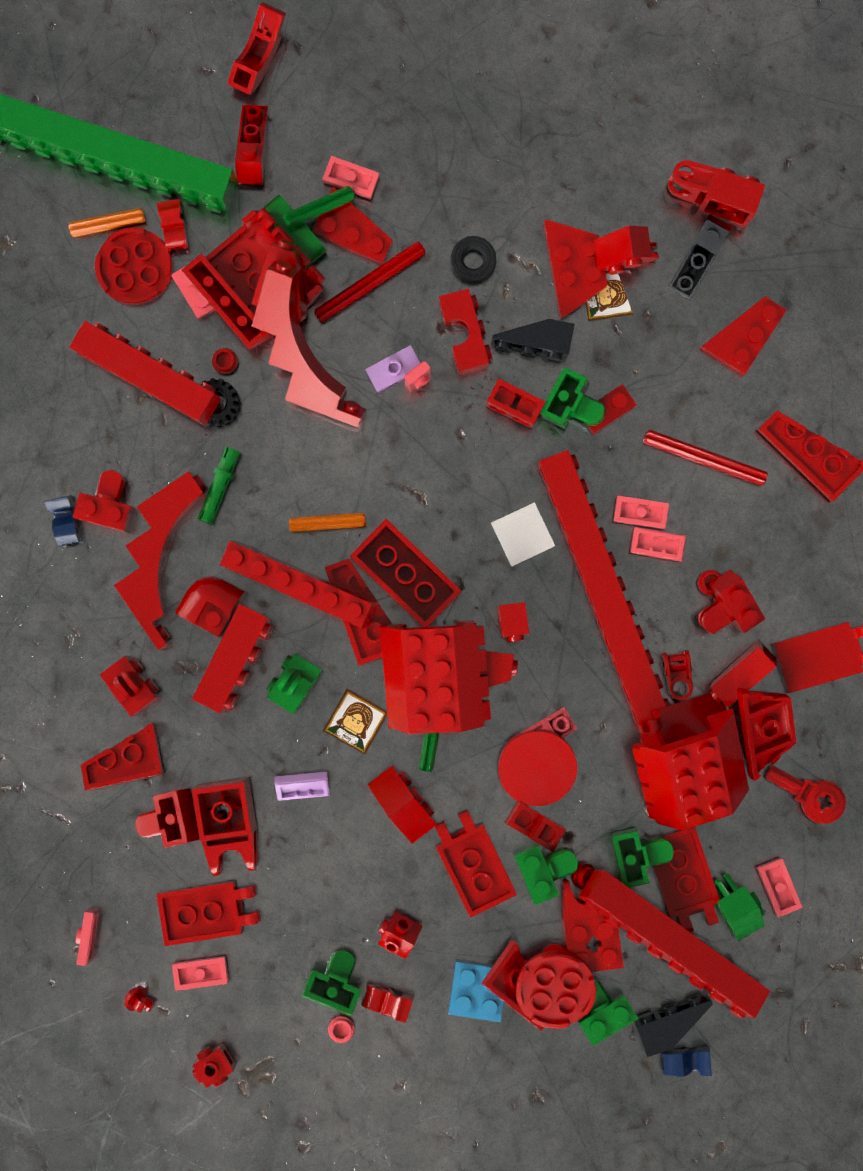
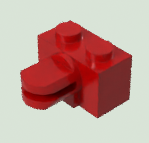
(624, 249)
(106, 506)
(731, 605)
(130, 685)
(171, 819)

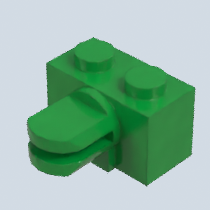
(570, 401)
(293, 683)
(636, 856)
(542, 871)
(739, 909)
(332, 987)
(607, 1015)

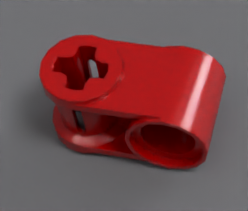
(677, 673)

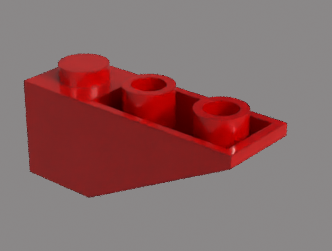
(251, 145)

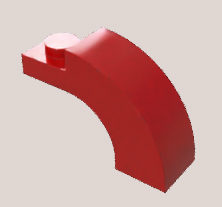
(259, 51)

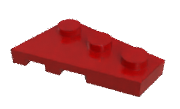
(503, 977)

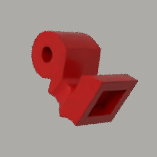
(172, 225)
(384, 1001)

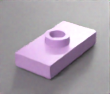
(392, 369)
(302, 786)

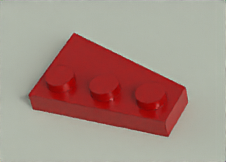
(354, 232)
(745, 337)
(127, 761)

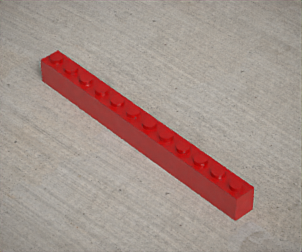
(603, 587)

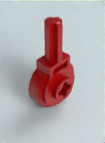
(808, 794)

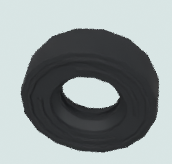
(473, 243)

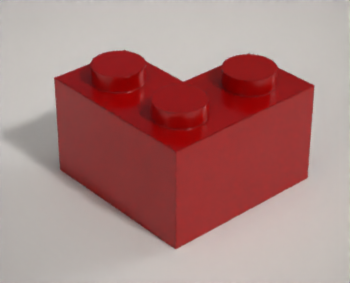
(403, 804)

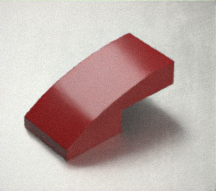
(535, 826)

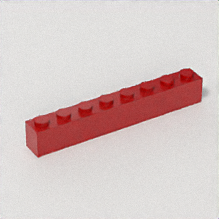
(674, 944)

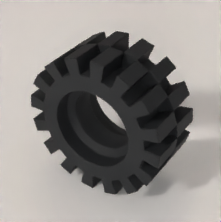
(232, 403)

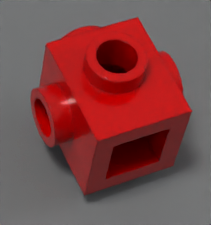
(399, 934)
(219, 1059)

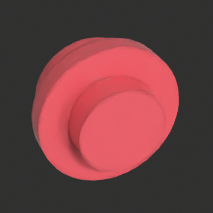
(341, 1029)

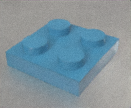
(470, 997)

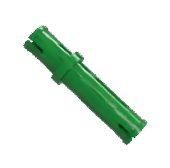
(221, 479)

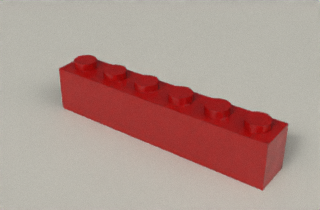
(144, 372)
(298, 584)

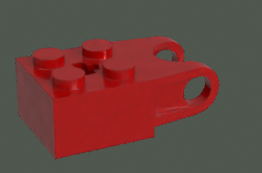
(718, 191)
(226, 831)
(581, 925)

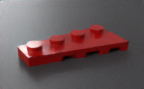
(821, 462)
(367, 640)

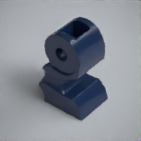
(63, 525)
(684, 1061)

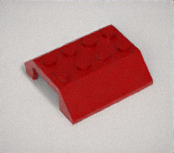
(233, 270)
(435, 677)
(695, 776)

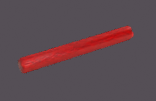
(369, 281)
(705, 457)

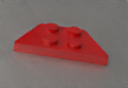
(573, 266)
(766, 728)

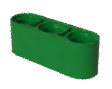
(300, 234)

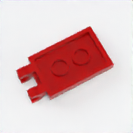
(819, 656)
(683, 718)
(474, 866)
(687, 880)
(204, 912)

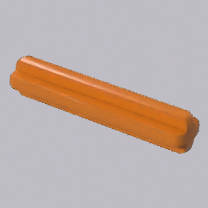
(106, 222)
(327, 522)

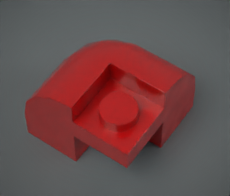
(210, 603)

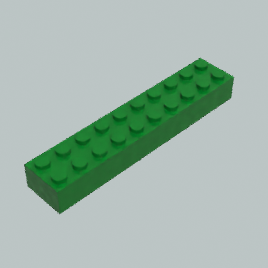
(116, 154)

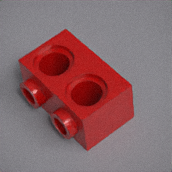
(515, 403)
(513, 621)

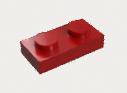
(616, 405)

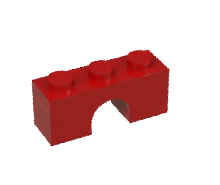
(460, 309)

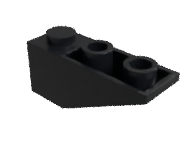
(700, 256)
(543, 337)
(665, 1029)

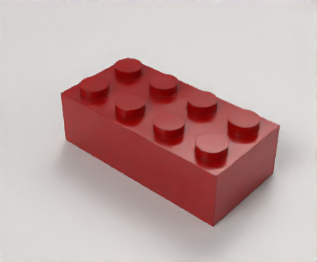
(405, 573)
(232, 659)

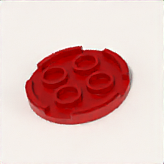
(134, 266)
(537, 767)
(555, 989)

